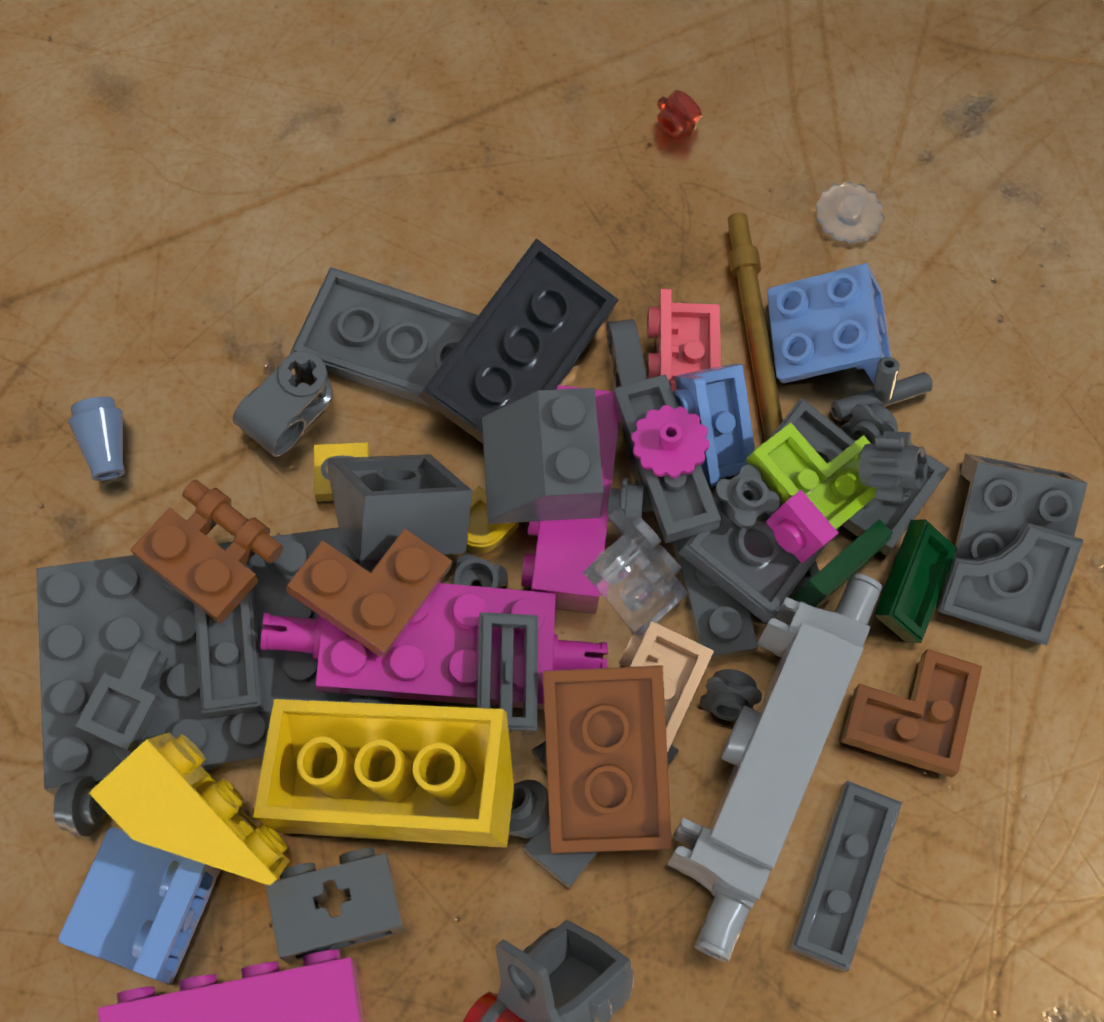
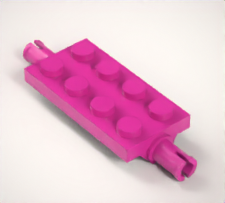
(436, 651)

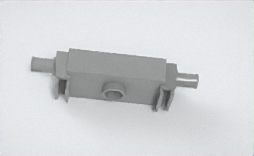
(774, 757)

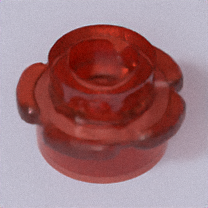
(678, 114)

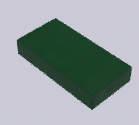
(844, 565)
(915, 581)

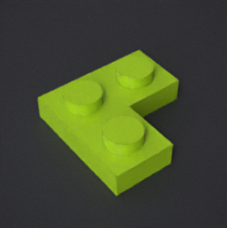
(793, 465)

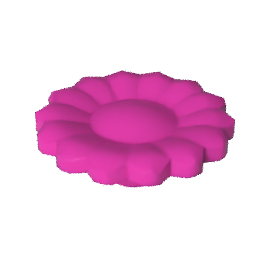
(670, 441)

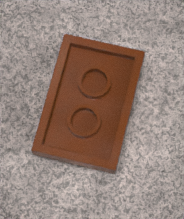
(607, 759)

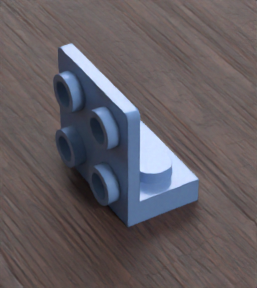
(828, 324)
(139, 906)

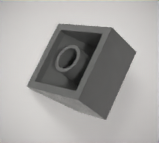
(543, 458)
(393, 493)

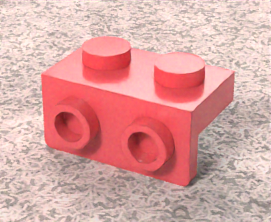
(684, 336)

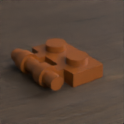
(197, 565)

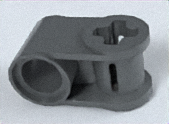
(279, 408)

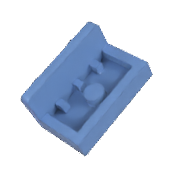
(722, 404)

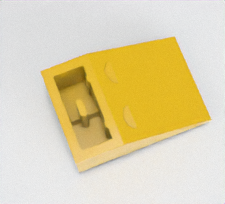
(175, 805)

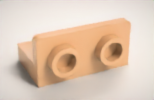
(683, 668)

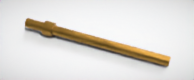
(745, 266)

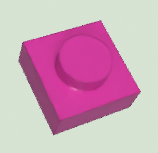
(801, 527)

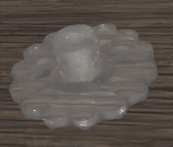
(849, 212)

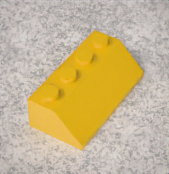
(387, 772)

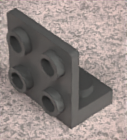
(1009, 494)

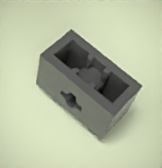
(369, 915)

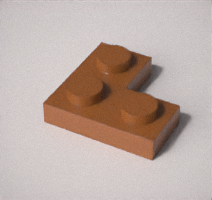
(375, 604)
(922, 730)

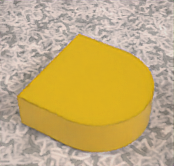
(483, 536)

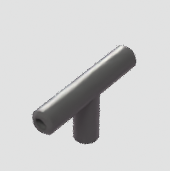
(885, 389)

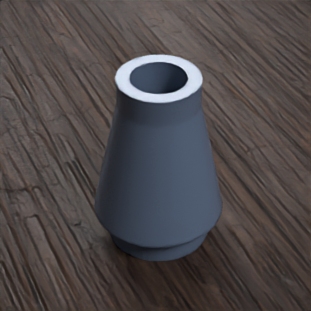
(99, 434)

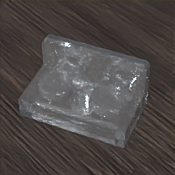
(636, 575)

